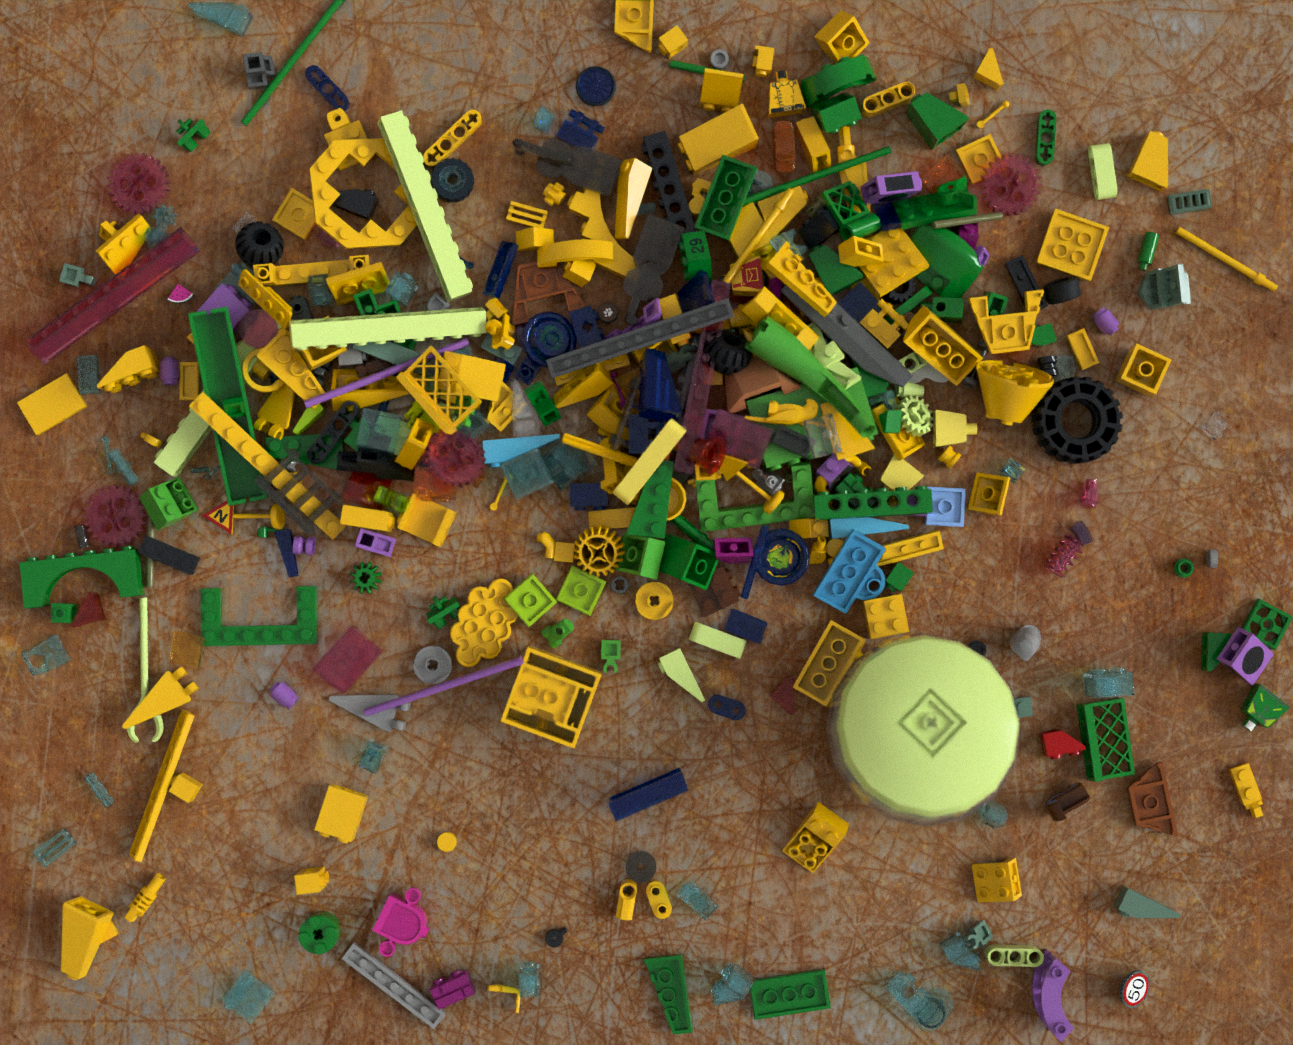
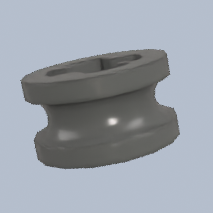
(626, 585)

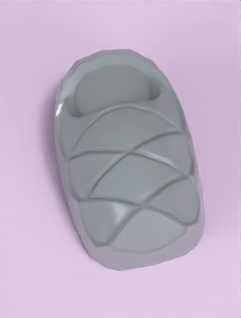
(1025, 641)

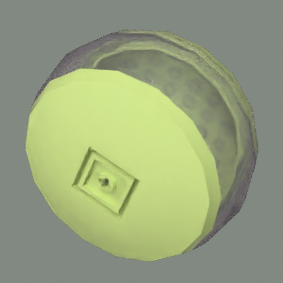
(923, 729)

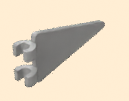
(383, 719)

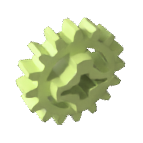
(915, 415)

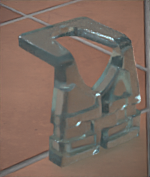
(779, 240)
(54, 654)

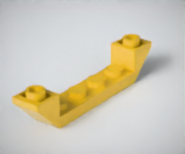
(298, 273)

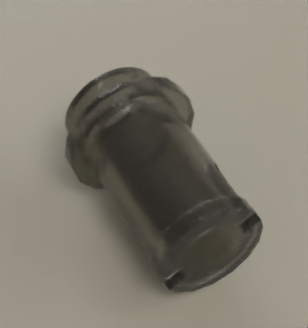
(82, 536)

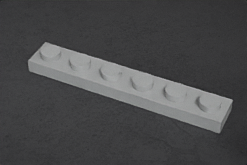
(394, 985)

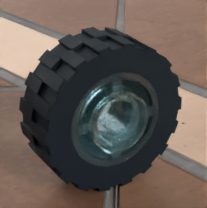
(450, 168)

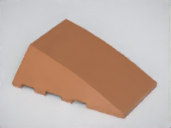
(753, 380)

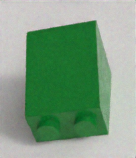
(934, 119)
(688, 561)

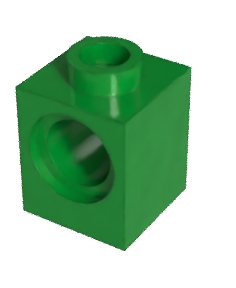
(63, 612)

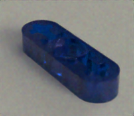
(314, 82)

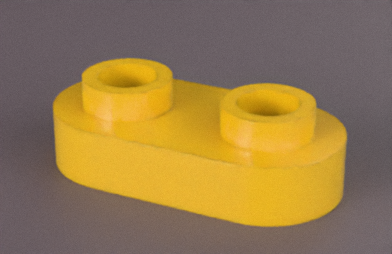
(659, 899)

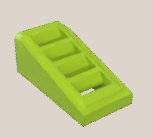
(308, 418)

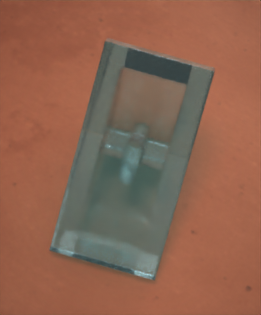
(373, 756)

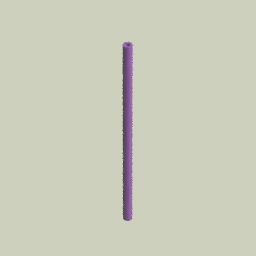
(380, 375)
(444, 686)

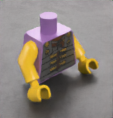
(834, 471)

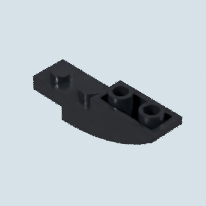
(374, 462)

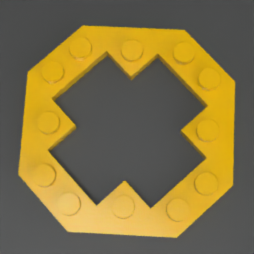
(325, 195)

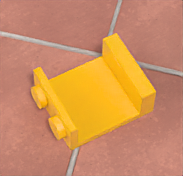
(426, 520)

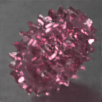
(125, 173)
(994, 179)
(454, 458)
(98, 521)

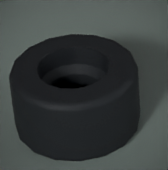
(1062, 290)

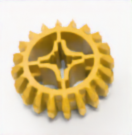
(585, 539)

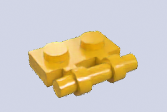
(880, 328)

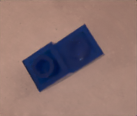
(527, 371)

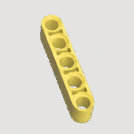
(649, 461)

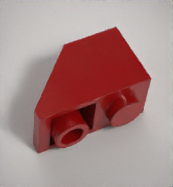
(1058, 742)

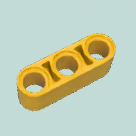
(892, 92)

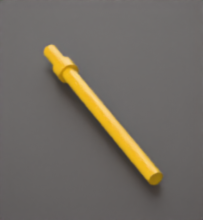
(779, 206)
(1258, 278)

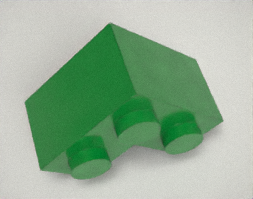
(367, 304)

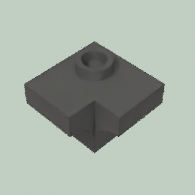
(257, 69)

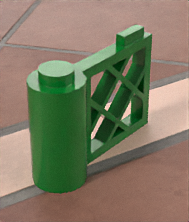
(857, 223)

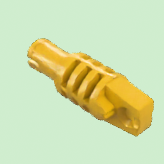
(144, 898)

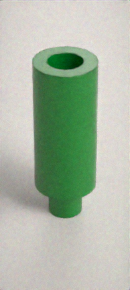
(1147, 250)

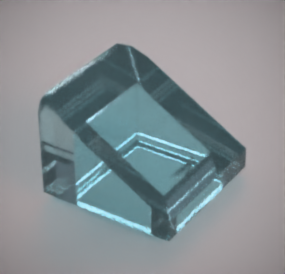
(543, 119)

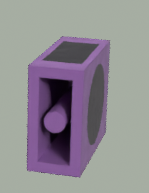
(891, 187)
(1245, 656)

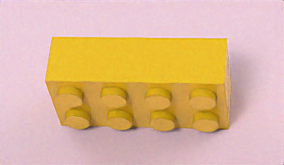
(829, 662)

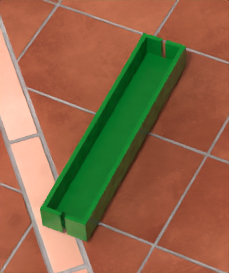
(224, 380)

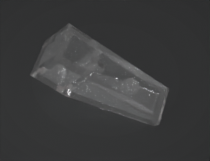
(524, 417)

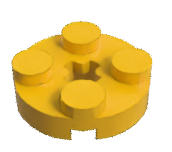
(656, 611)

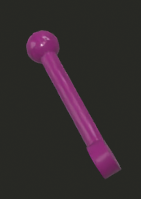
(613, 375)

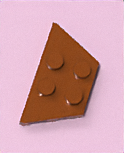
(1151, 801)

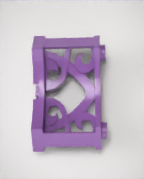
(1046, 994)

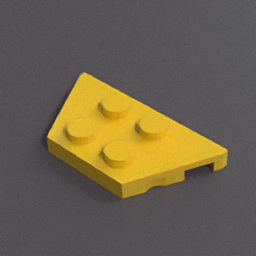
(635, 22)

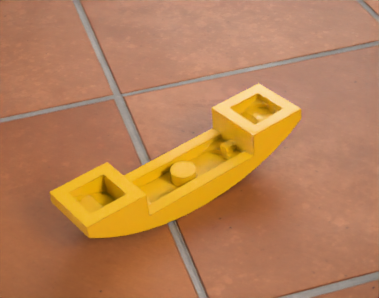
(574, 251)
(613, 518)

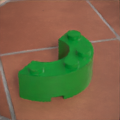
(836, 78)

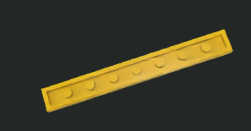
(161, 785)

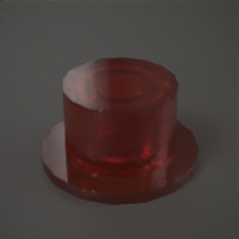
(708, 454)

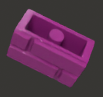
(452, 989)

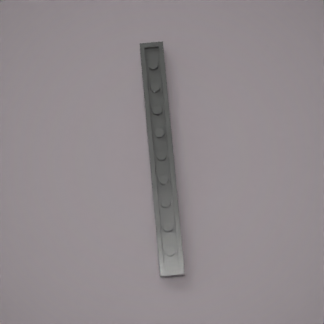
(640, 338)

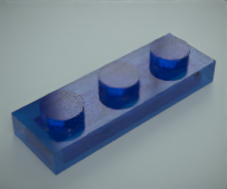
(500, 269)

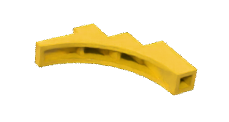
(589, 207)

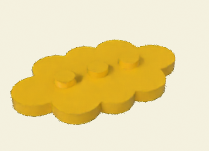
(483, 623)

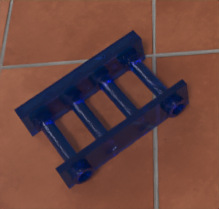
(647, 794)

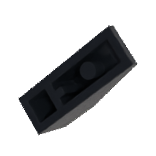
(357, 202)

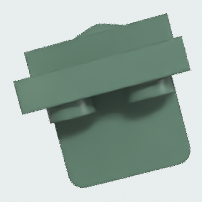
(1165, 288)

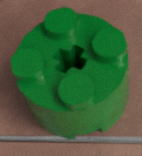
(330, 932)

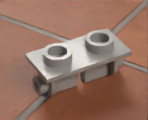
(767, 480)

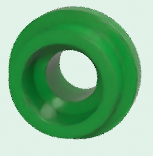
(1189, 568)

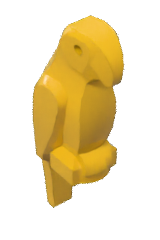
(788, 413)

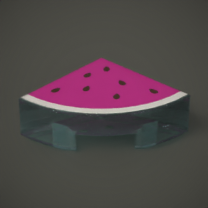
(180, 295)

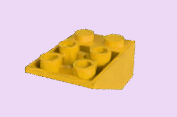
(130, 369)
(816, 837)

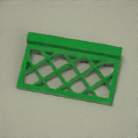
(1089, 739)

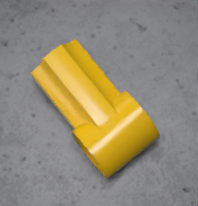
(626, 901)

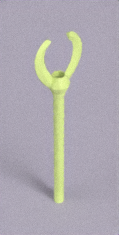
(144, 671)

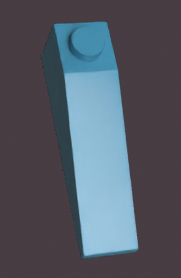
(503, 450)
(841, 527)

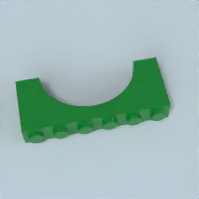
(40, 576)

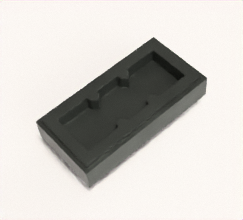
(791, 441)

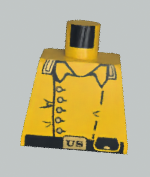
(785, 97)

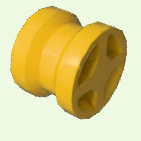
(949, 457)

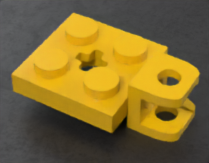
(344, 131)

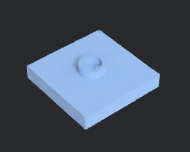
(947, 507)

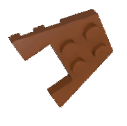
(538, 284)

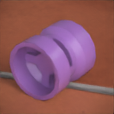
(304, 545)

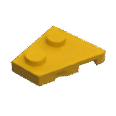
(500, 412)

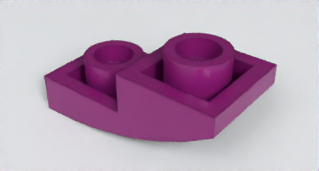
(775, 285)

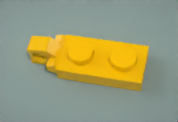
(1247, 788)

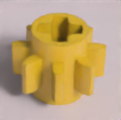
(554, 194)

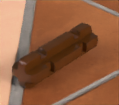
(371, 367)

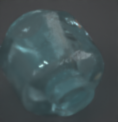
(993, 814)

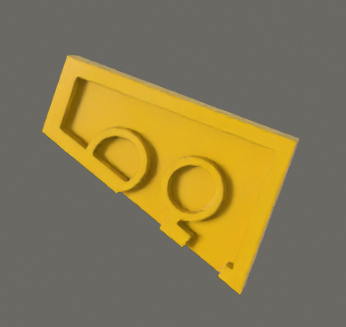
(124, 244)
(849, 438)

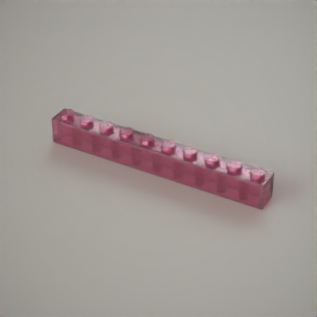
(112, 295)
(698, 388)

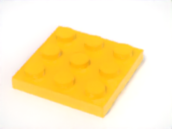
(1072, 245)
(900, 262)

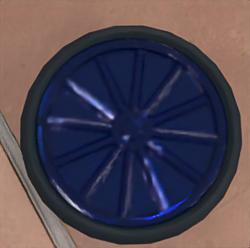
(595, 86)

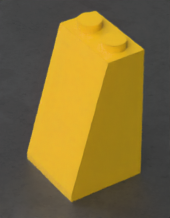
(723, 135)

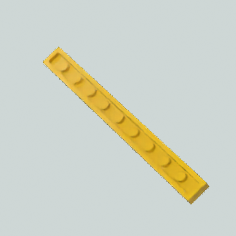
(261, 460)

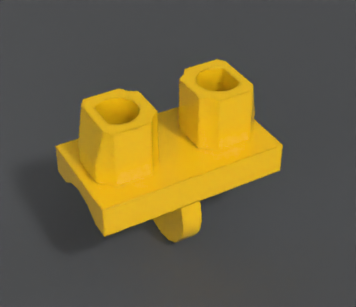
(501, 332)

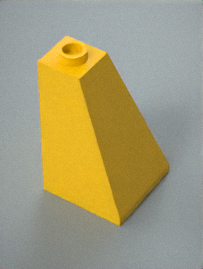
(81, 935)

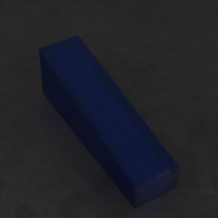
(285, 543)

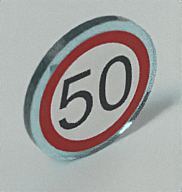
(1134, 989)

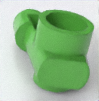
(557, 632)

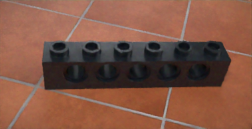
(660, 143)

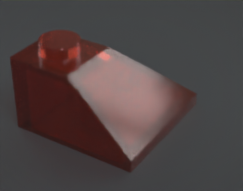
(362, 488)

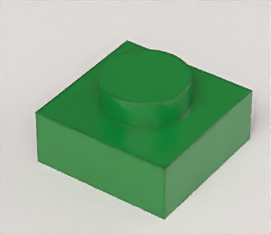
(234, 407)

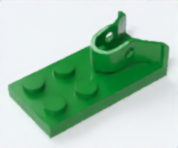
(937, 206)

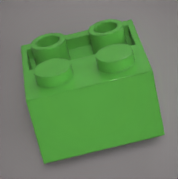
(168, 503)

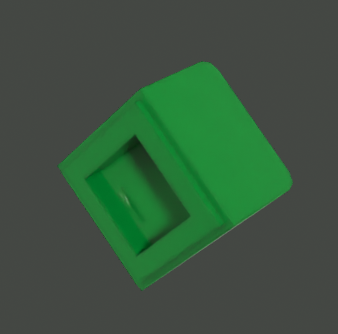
(891, 421)

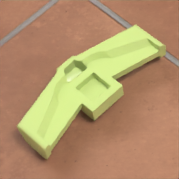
(830, 356)

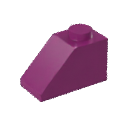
(733, 550)

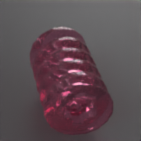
(1063, 555)

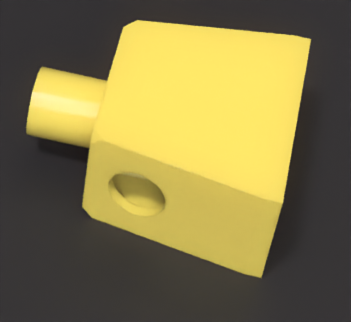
(951, 428)
(899, 475)

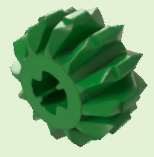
(371, 581)

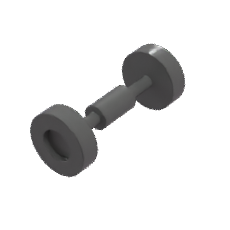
(969, 381)

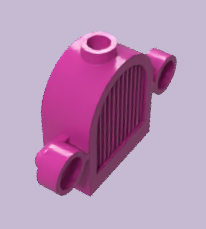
(401, 921)

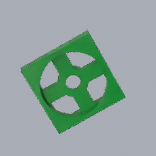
(1285, 619)

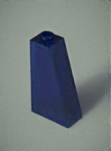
(657, 390)

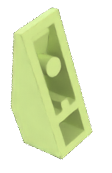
(678, 670)

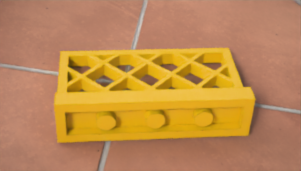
(424, 398)

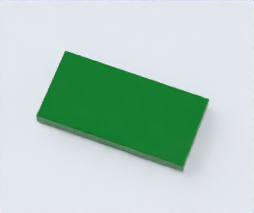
(789, 994)

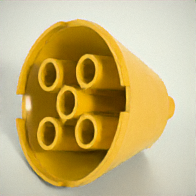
(1011, 390)

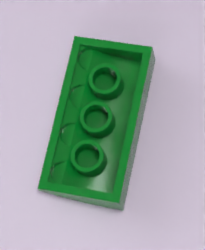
(725, 197)

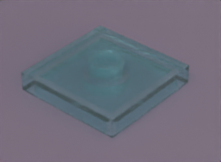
(378, 430)

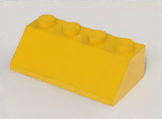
(941, 346)

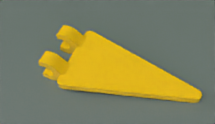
(276, 411)
(162, 698)

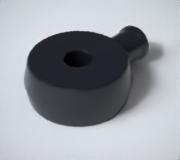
(555, 933)

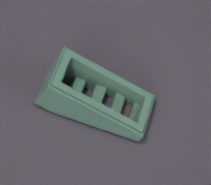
(1206, 201)

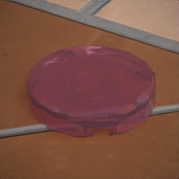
(257, 328)

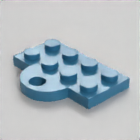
(852, 572)

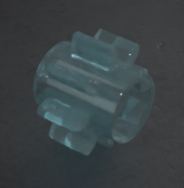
(160, 212)
(155, 235)

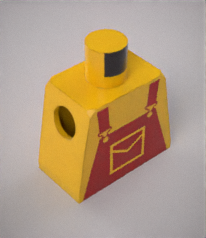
(748, 279)

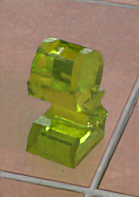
(391, 499)

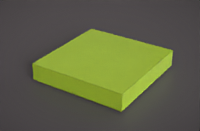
(581, 590)
(530, 600)

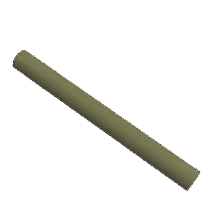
(967, 220)
(150, 562)

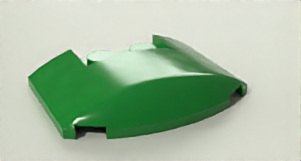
(950, 260)

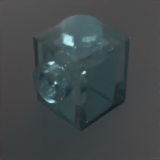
(319, 290)

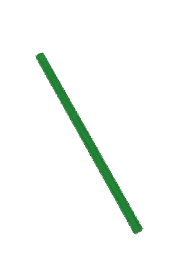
(291, 61)
(817, 175)

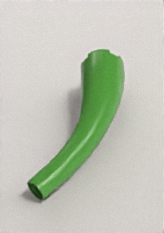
(787, 354)

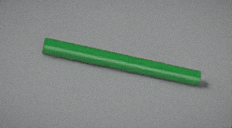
(691, 67)

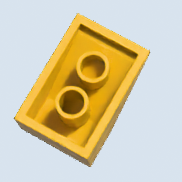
(720, 90)
(480, 375)

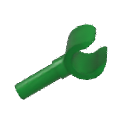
(263, 531)

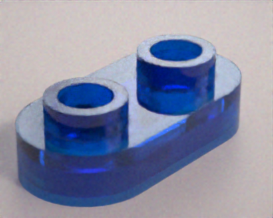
(727, 706)

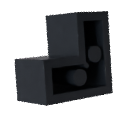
(820, 228)

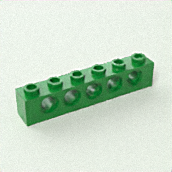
(922, 495)

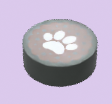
(607, 312)

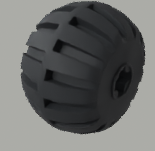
(259, 244)
(727, 352)

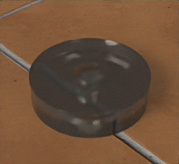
(640, 857)

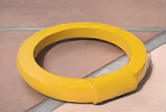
(274, 387)

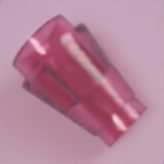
(1089, 495)

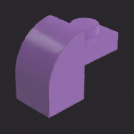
(375, 542)

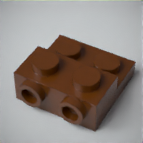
(718, 594)

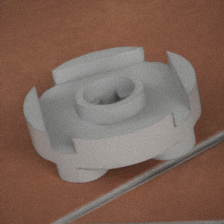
(422, 662)

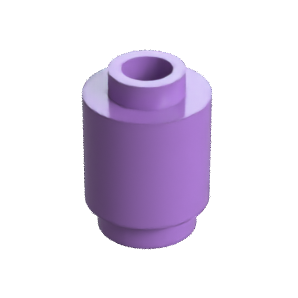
(1105, 321)
(169, 371)
(283, 695)

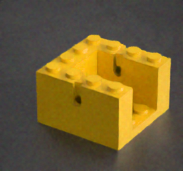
(550, 699)

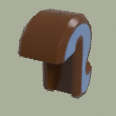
(1066, 801)

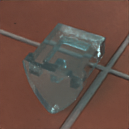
(887, 398)

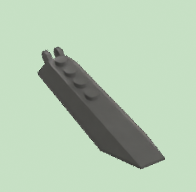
(854, 341)

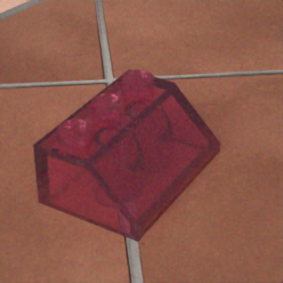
(742, 437)
(347, 659)

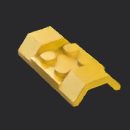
(768, 305)

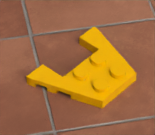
(1007, 331)

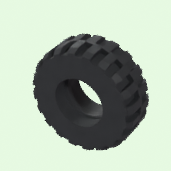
(1103, 411)

